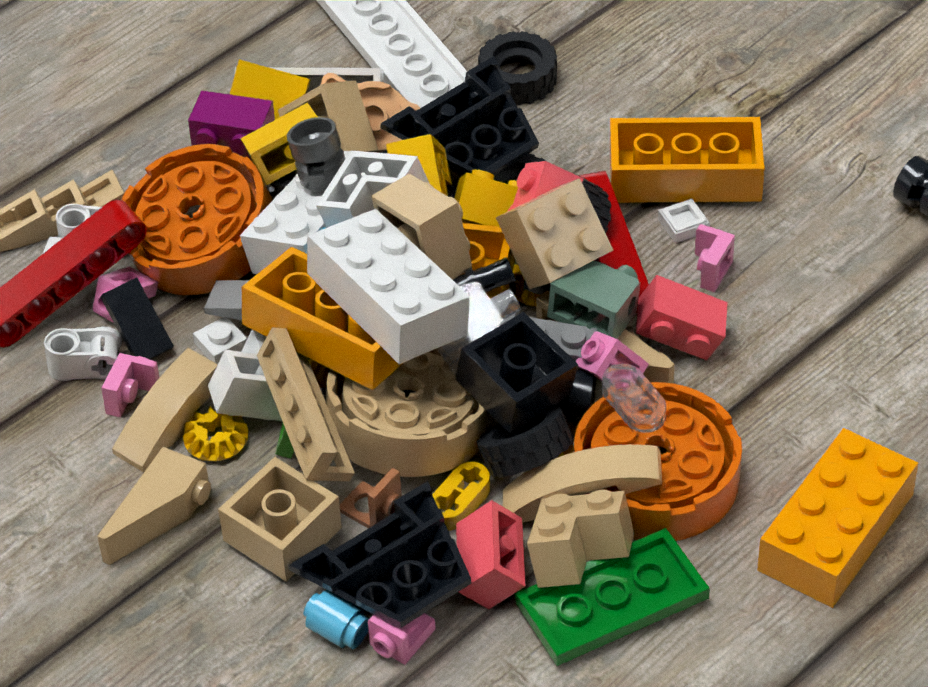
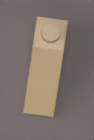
(157, 503)

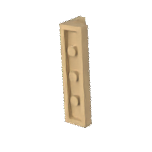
(303, 410)

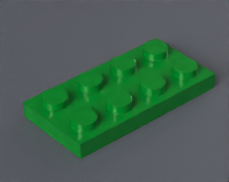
(613, 598)

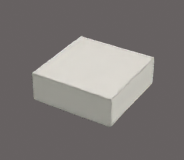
(682, 220)

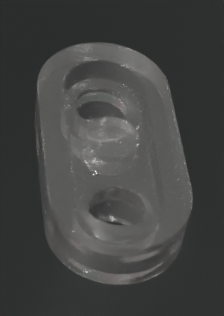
(640, 403)

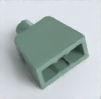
(596, 298)

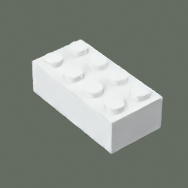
(283, 225)
(388, 285)

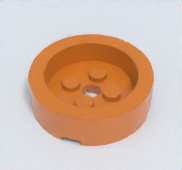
(195, 252)
(696, 471)

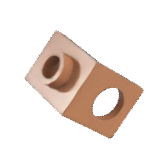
(380, 499)

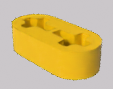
(466, 499)

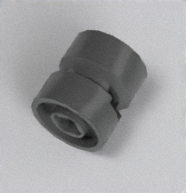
(316, 151)

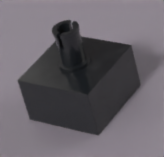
(516, 371)

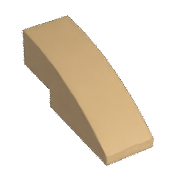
(165, 409)

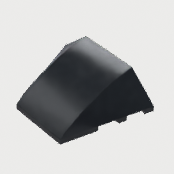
(472, 122)
(395, 565)

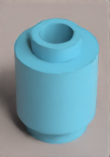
(336, 619)

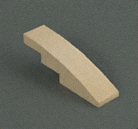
(34, 218)

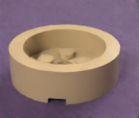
(414, 434)

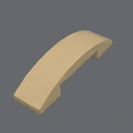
(583, 472)

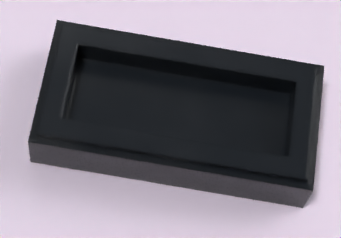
(137, 320)

